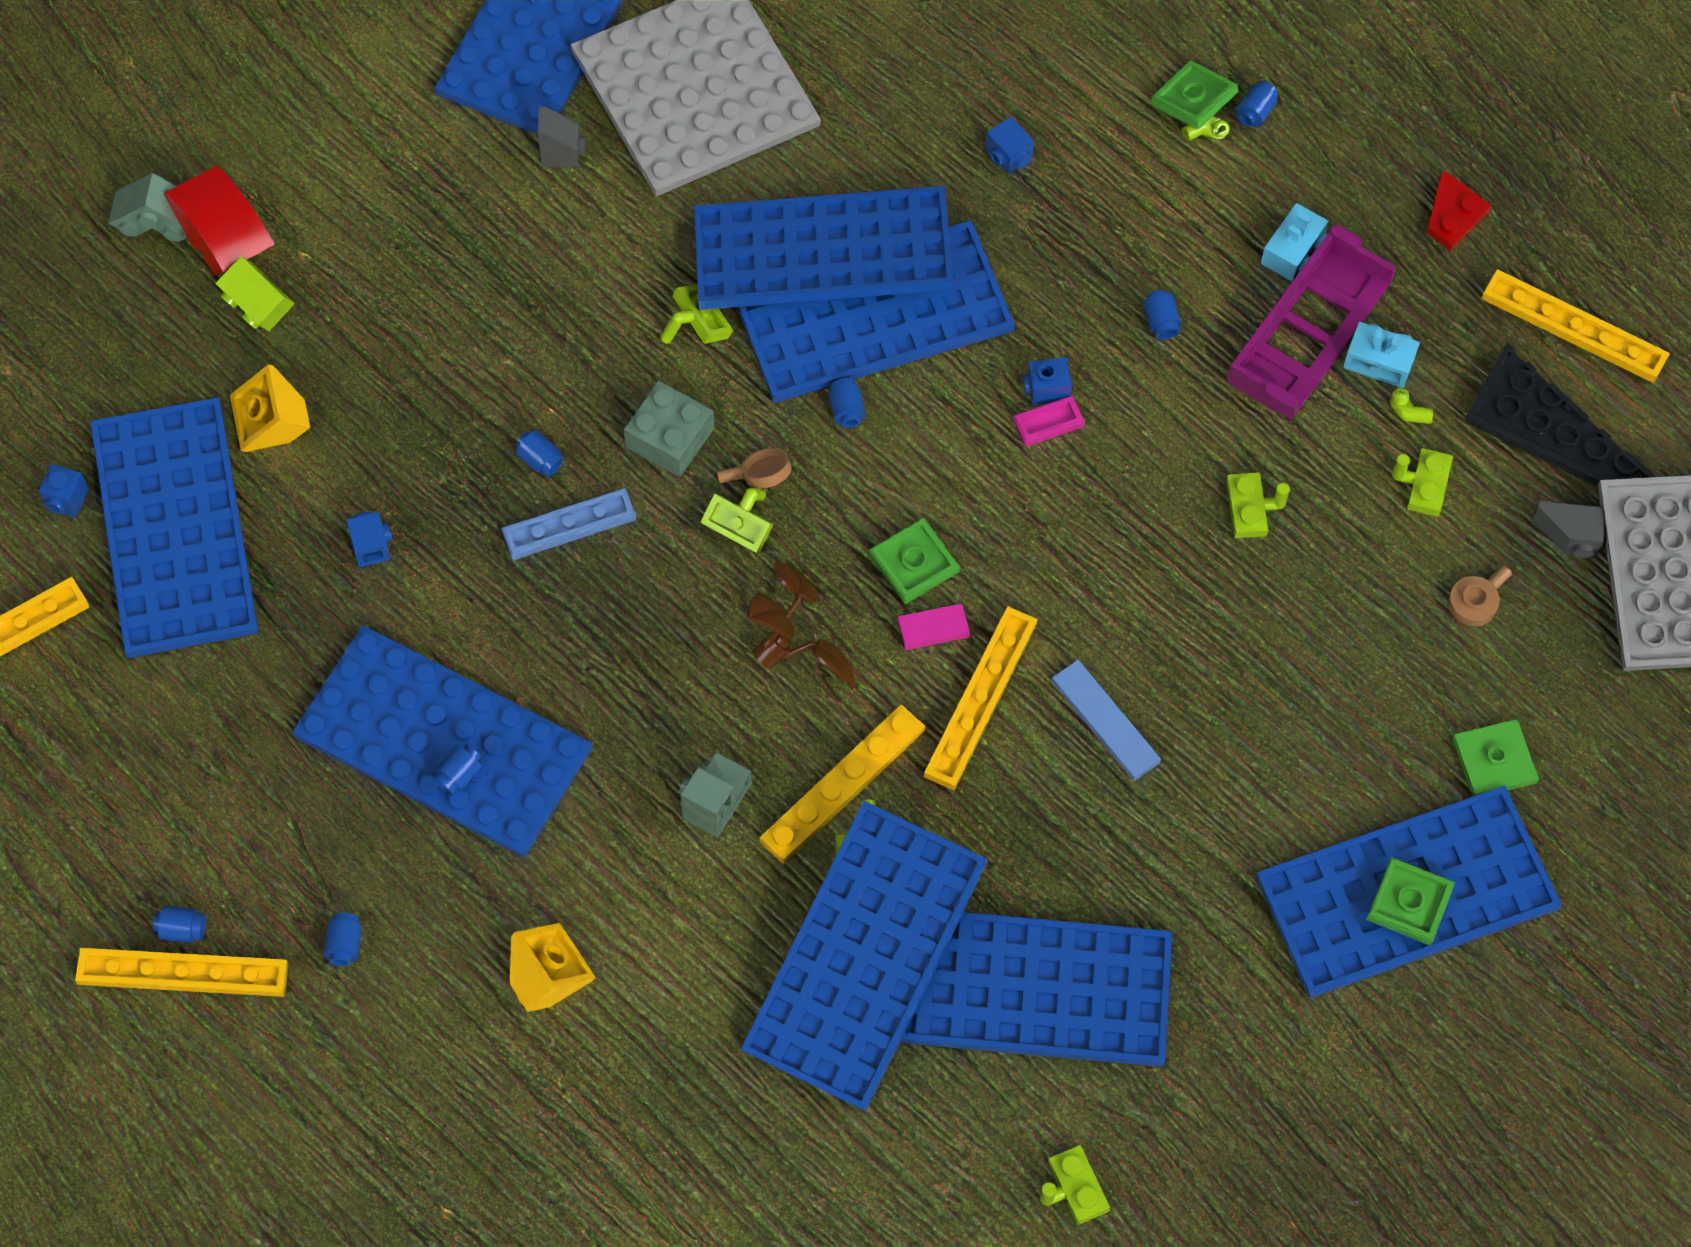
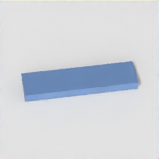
(568, 524)
(1106, 720)

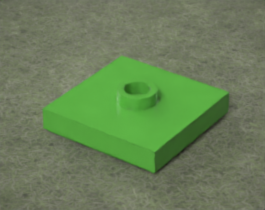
(1194, 94)
(914, 560)
(1495, 757)
(1410, 901)

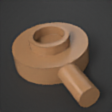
(760, 469)
(1477, 599)

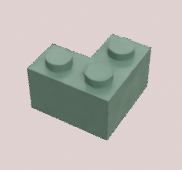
(145, 207)
(714, 793)

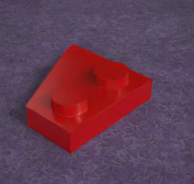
(1455, 212)

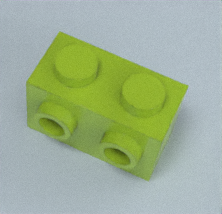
(254, 293)

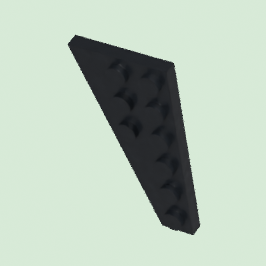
(1547, 424)

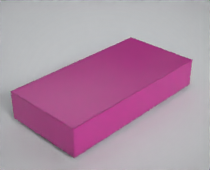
(1048, 421)
(933, 627)

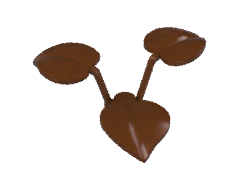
(777, 643)

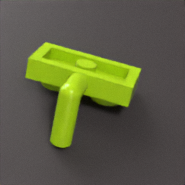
(707, 323)
(1427, 482)
(1249, 506)
(737, 520)
(1076, 1186)

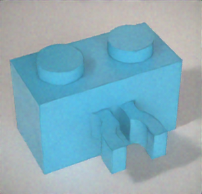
(1294, 242)
(1381, 354)

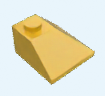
(268, 411)
(546, 966)

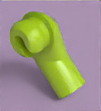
(1213, 128)
(1406, 410)

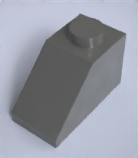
(559, 140)
(1571, 527)

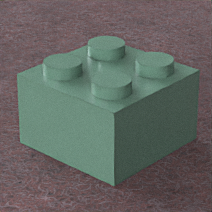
(669, 428)

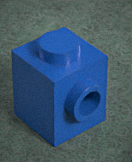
(1009, 145)
(1047, 380)
(63, 490)
(369, 538)

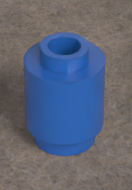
(1257, 104)
(1162, 314)
(846, 403)
(539, 453)
(457, 769)
(179, 924)
(342, 939)

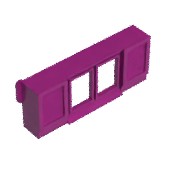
(1339, 274)

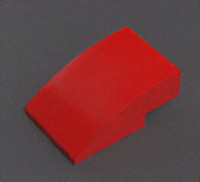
(218, 219)

